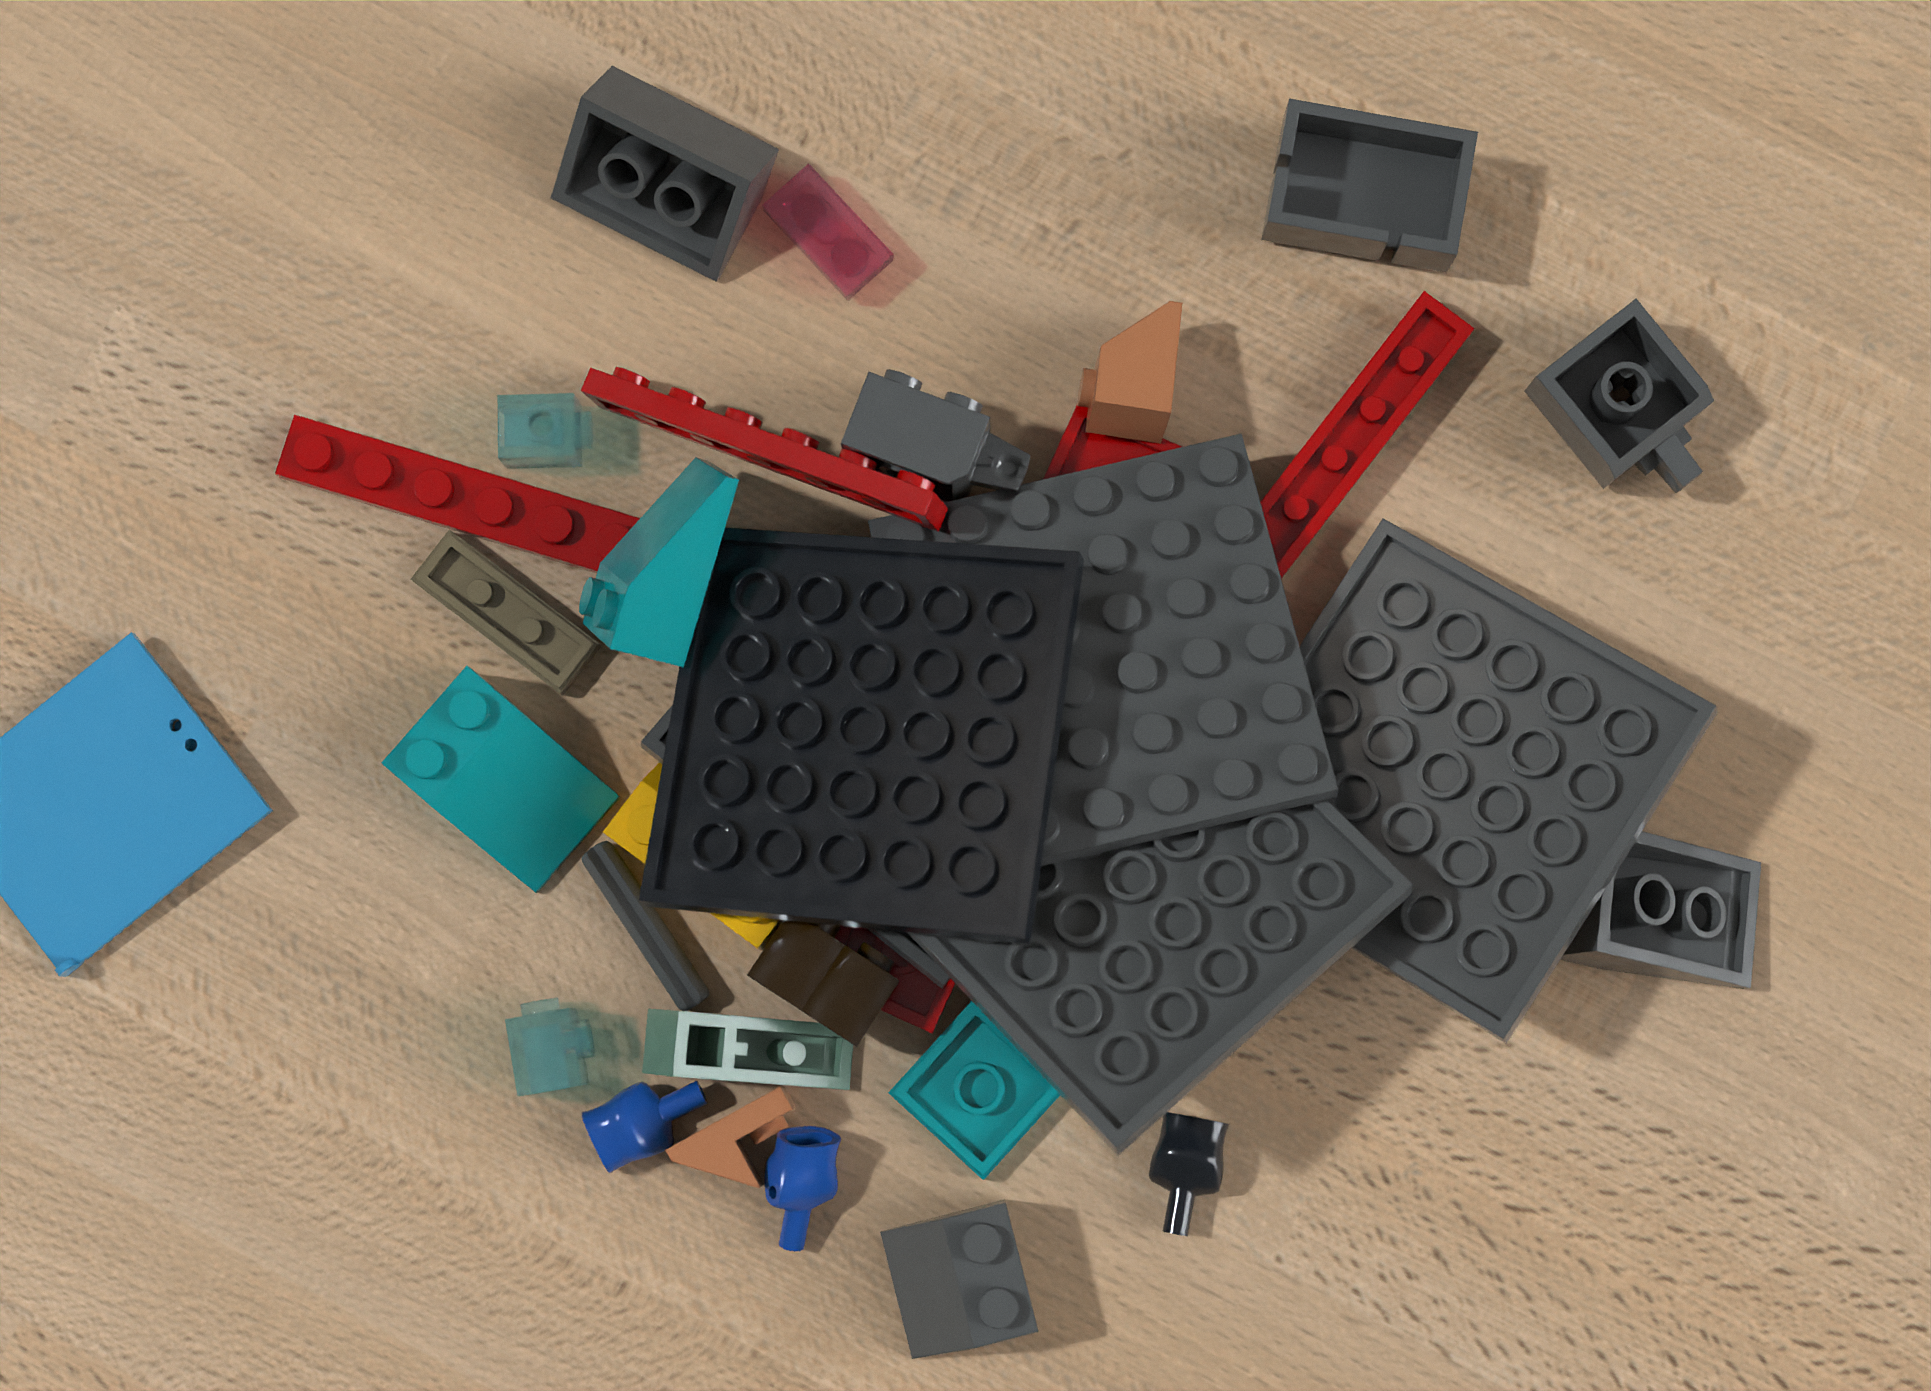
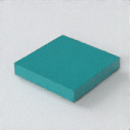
(975, 1091)

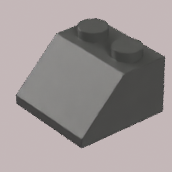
(959, 1280)

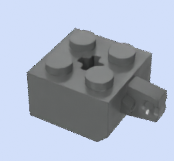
(1647, 426)
(931, 437)

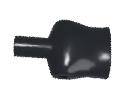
(1188, 1165)

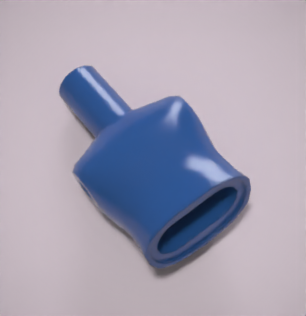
(638, 1122)
(800, 1178)

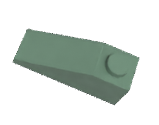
(745, 1050)

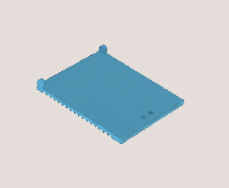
(112, 804)

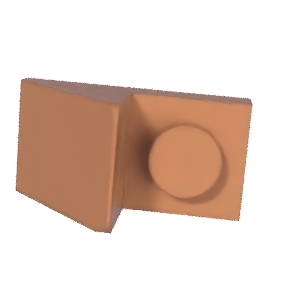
(719, 1147)

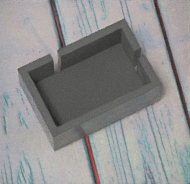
(1369, 185)

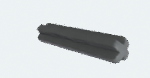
(645, 926)

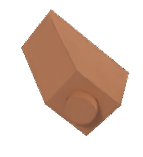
(1134, 379)

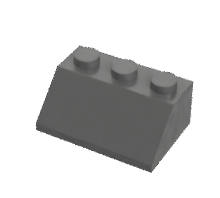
(662, 172)

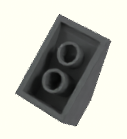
(1674, 915)

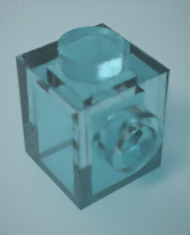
(542, 430)
(549, 1047)

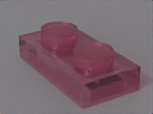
(828, 232)

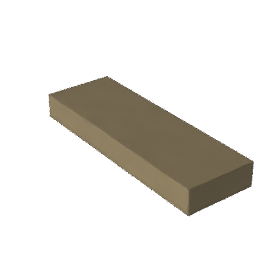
(506, 612)

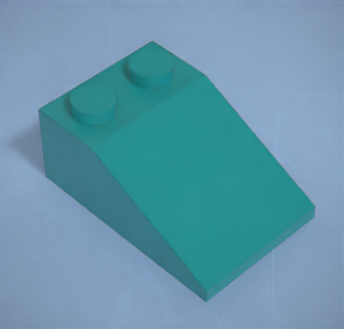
(660, 570)
(500, 779)

